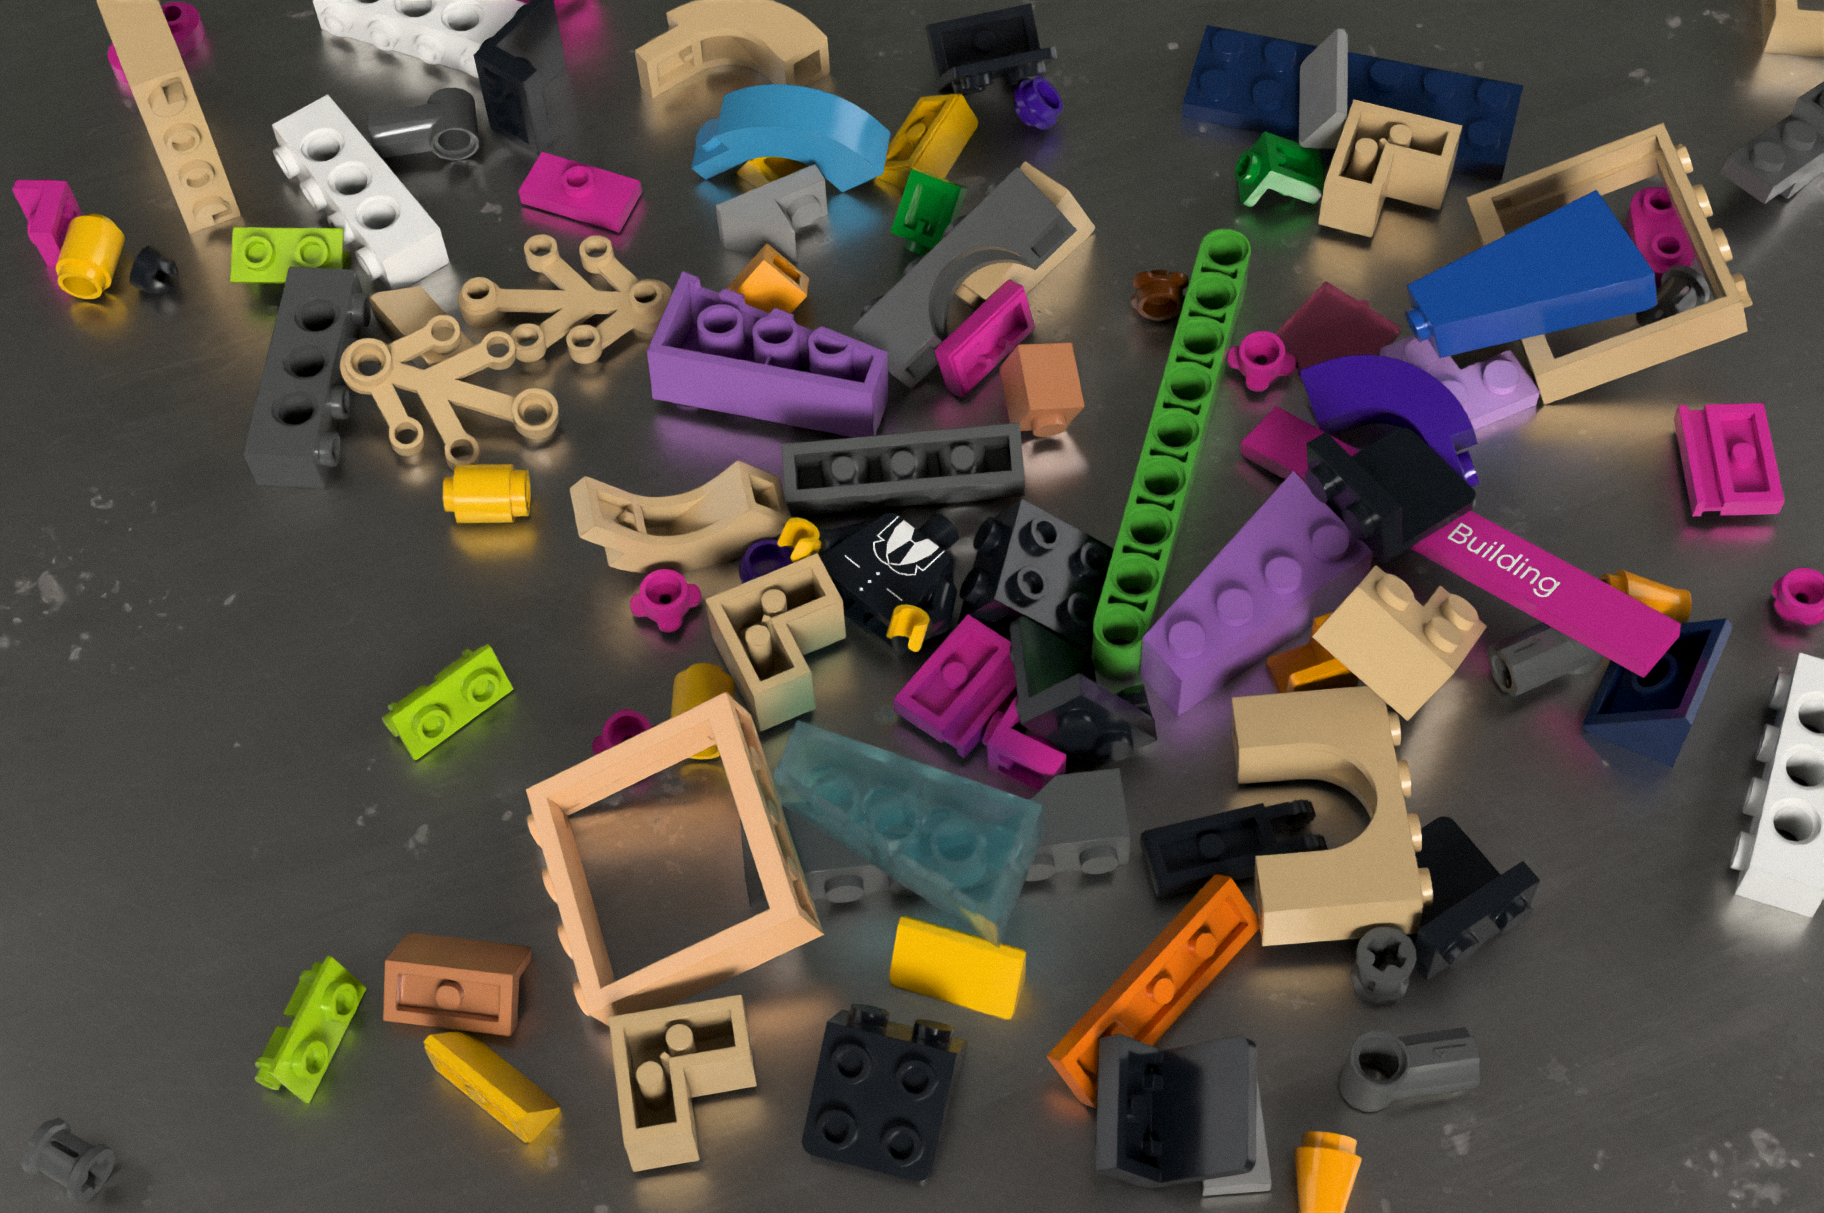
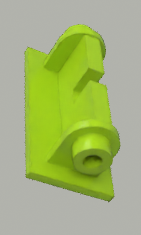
(267, 253)
(450, 702)
(320, 1015)

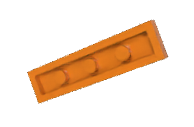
(1159, 982)

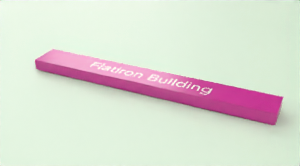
(1503, 564)

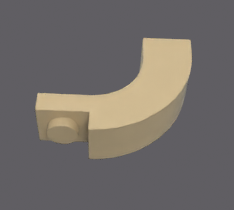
(738, 33)
(681, 529)

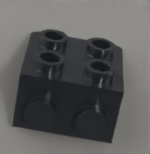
(986, 47)
(1388, 491)
(1036, 570)
(1065, 702)
(1468, 898)
(882, 1092)
(1175, 1110)

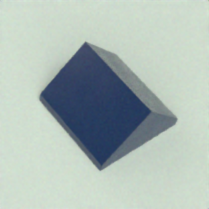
(1658, 710)

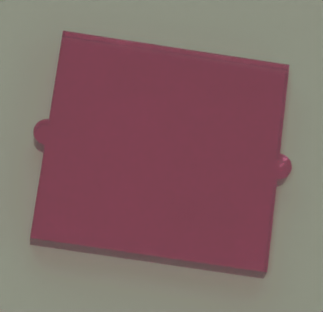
(1335, 327)

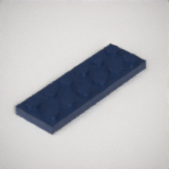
(1255, 87)

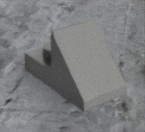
(772, 213)

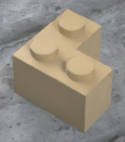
(1386, 156)
(768, 629)
(1396, 642)
(665, 1061)

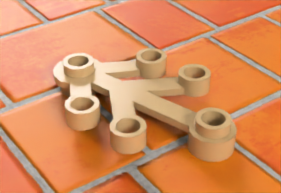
(571, 304)
(441, 386)

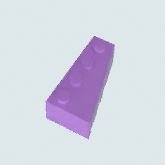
(764, 365)
(1254, 596)

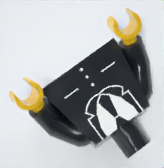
(887, 573)

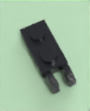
(1192, 851)

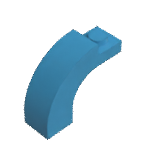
(797, 126)

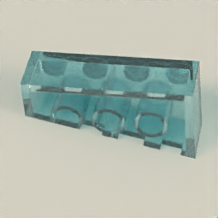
(919, 824)

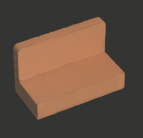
(454, 983)

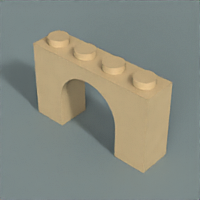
(1350, 742)

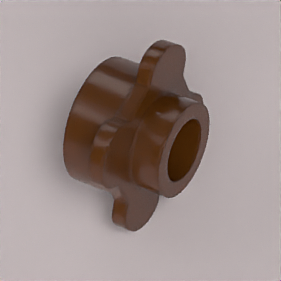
(1159, 294)

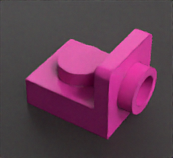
(49, 209)
(1021, 758)

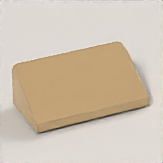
(410, 310)

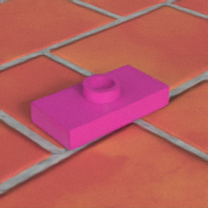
(580, 191)
(985, 338)

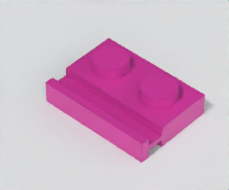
(1729, 459)
(960, 686)

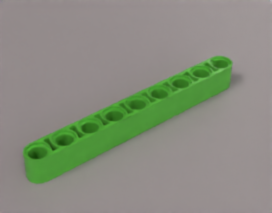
(1191, 373)

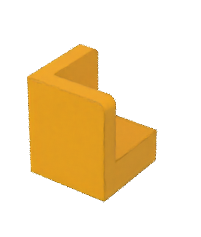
(771, 282)
(1309, 667)

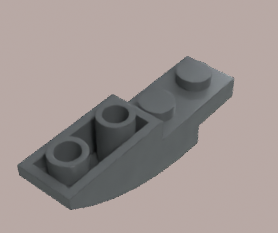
(1785, 154)

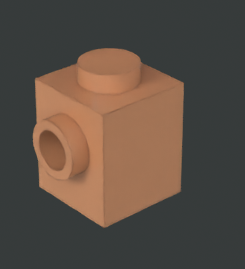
(1042, 387)

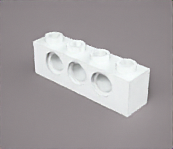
(426, 29)
(359, 194)
(1770, 866)

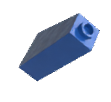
(1534, 281)

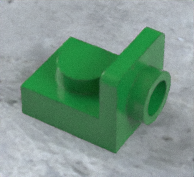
(1280, 167)
(927, 210)

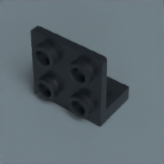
(516, 69)

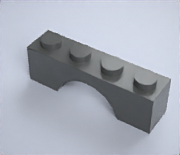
(1007, 226)

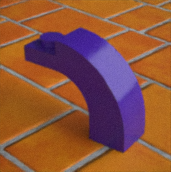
(1389, 391)

